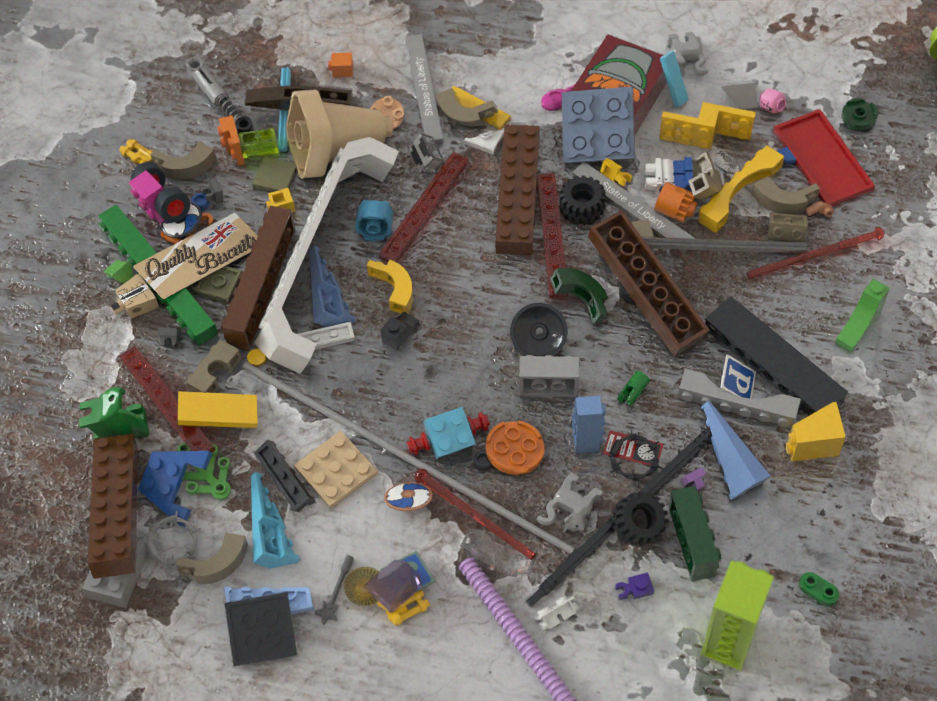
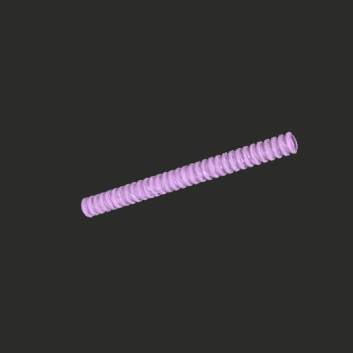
(515, 631)

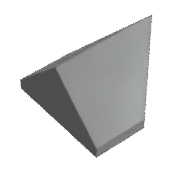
(742, 94)

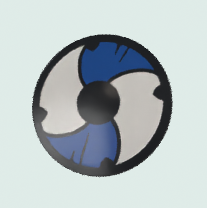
(184, 226)

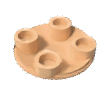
(391, 108)

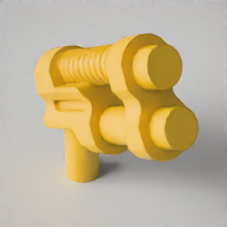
(139, 157)
(402, 612)

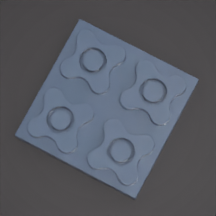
(598, 125)

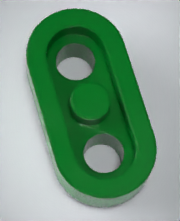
(818, 589)

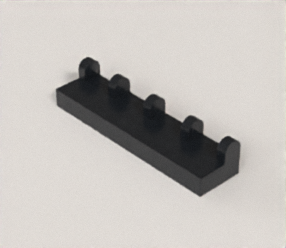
(283, 476)

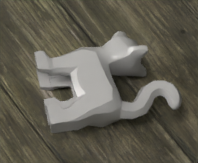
(688, 52)
(572, 502)

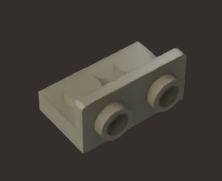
(787, 227)

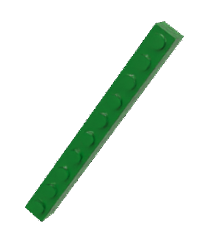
(137, 249)

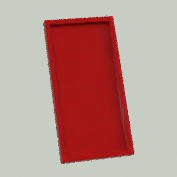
(824, 158)

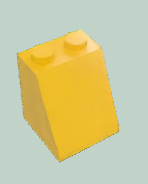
(817, 435)

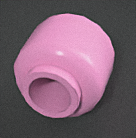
(772, 101)

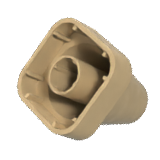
(321, 128)

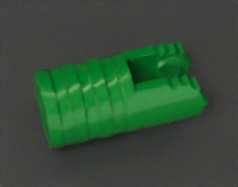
(633, 388)

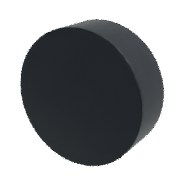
(481, 461)

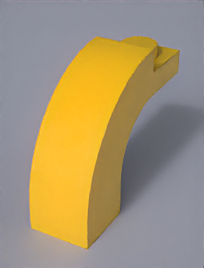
(398, 277)

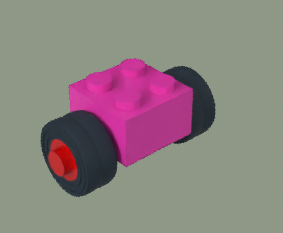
(161, 204)

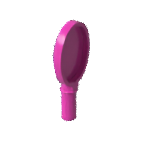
(553, 99)

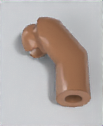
(820, 207)

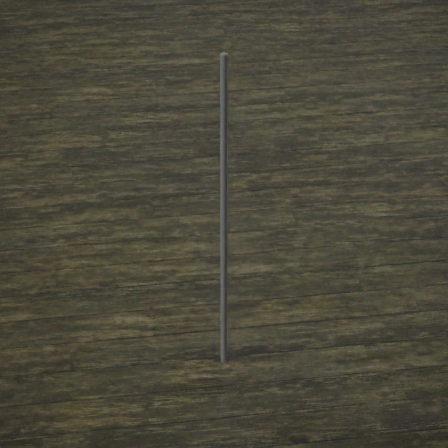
(410, 459)

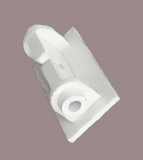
(549, 615)

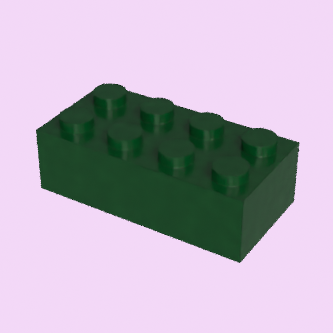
(694, 533)

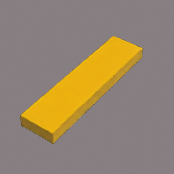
(469, 101)

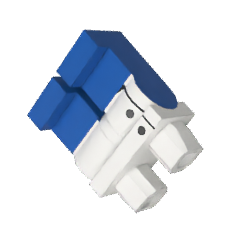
(666, 170)

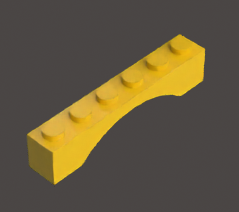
(764, 164)

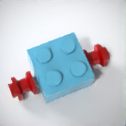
(448, 433)

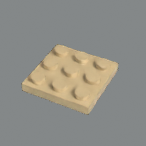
(335, 469)

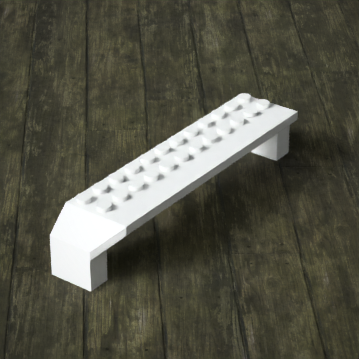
(275, 334)

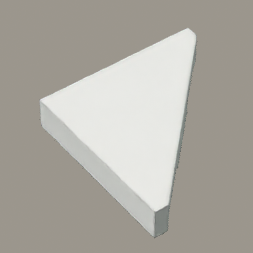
(486, 141)

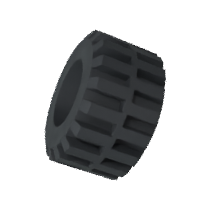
(582, 211)
(653, 511)

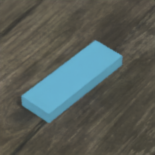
(674, 78)

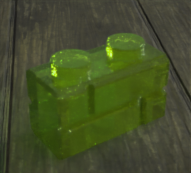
(258, 143)

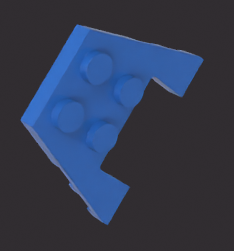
(165, 475)

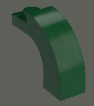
(583, 286)

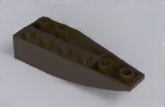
(280, 96)

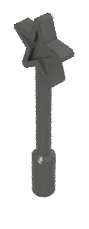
(328, 610)

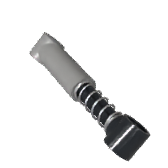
(216, 93)

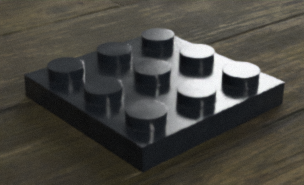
(260, 629)

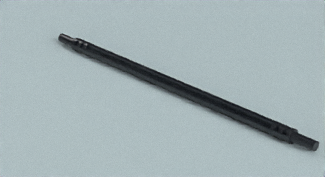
(607, 529)

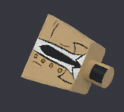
(134, 298)

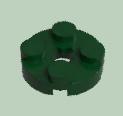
(857, 122)

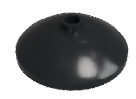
(529, 320)

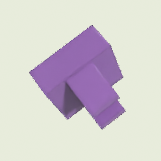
(694, 478)

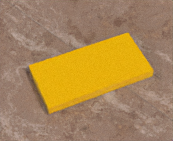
(217, 409)

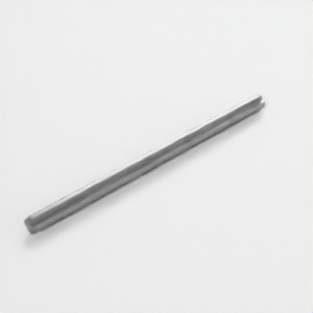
(726, 245)

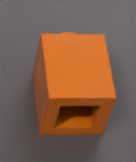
(341, 64)

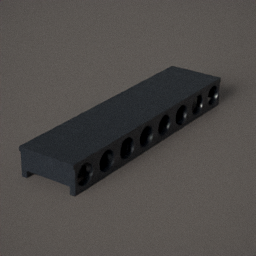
(773, 356)

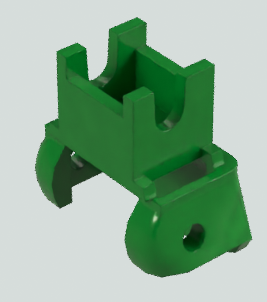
(110, 419)

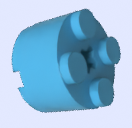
(374, 220)

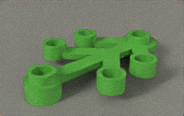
(207, 475)

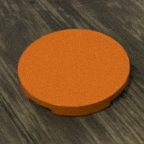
(515, 447)

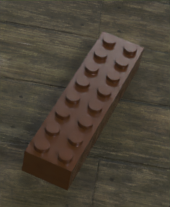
(517, 190)
(258, 278)
(648, 283)
(113, 507)

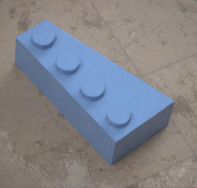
(588, 424)

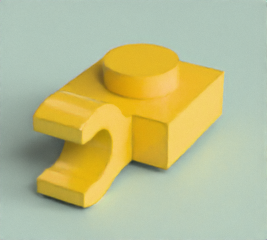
(613, 172)

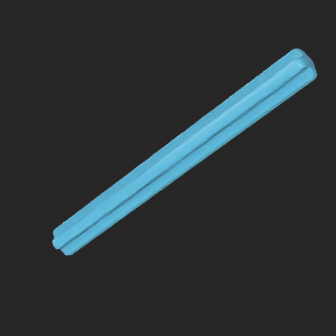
(283, 114)

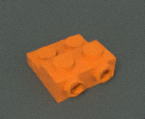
(230, 138)

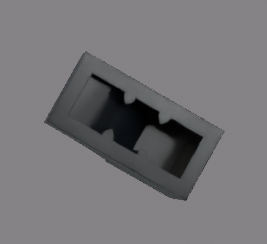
(398, 330)

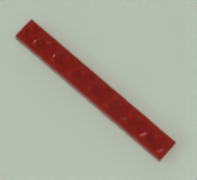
(423, 208)
(551, 228)
(163, 399)

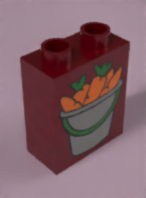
(625, 65)

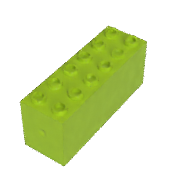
(736, 614)

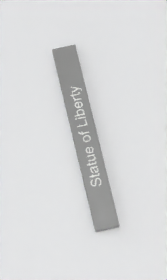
(424, 87)
(633, 206)

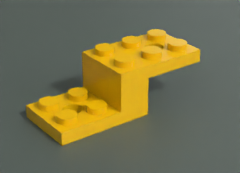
(702, 130)

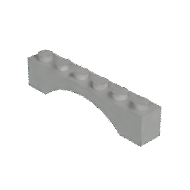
(776, 409)

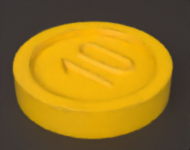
(256, 357)

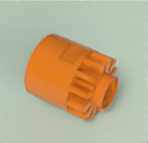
(675, 202)

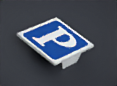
(737, 378)

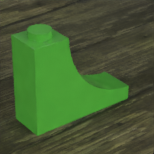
(864, 315)

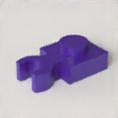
(637, 585)

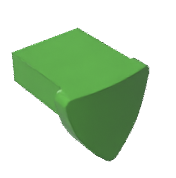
(120, 271)

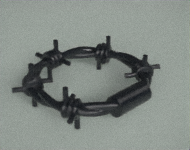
(634, 437)

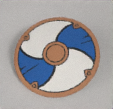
(408, 496)

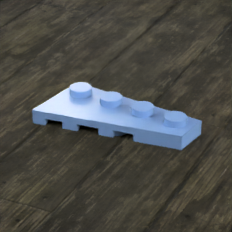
(299, 597)

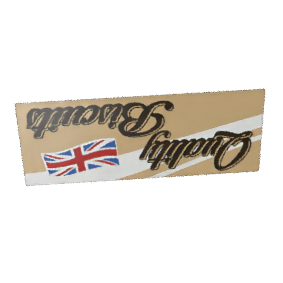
(197, 255)

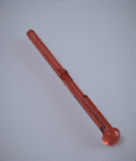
(877, 233)
(421, 476)

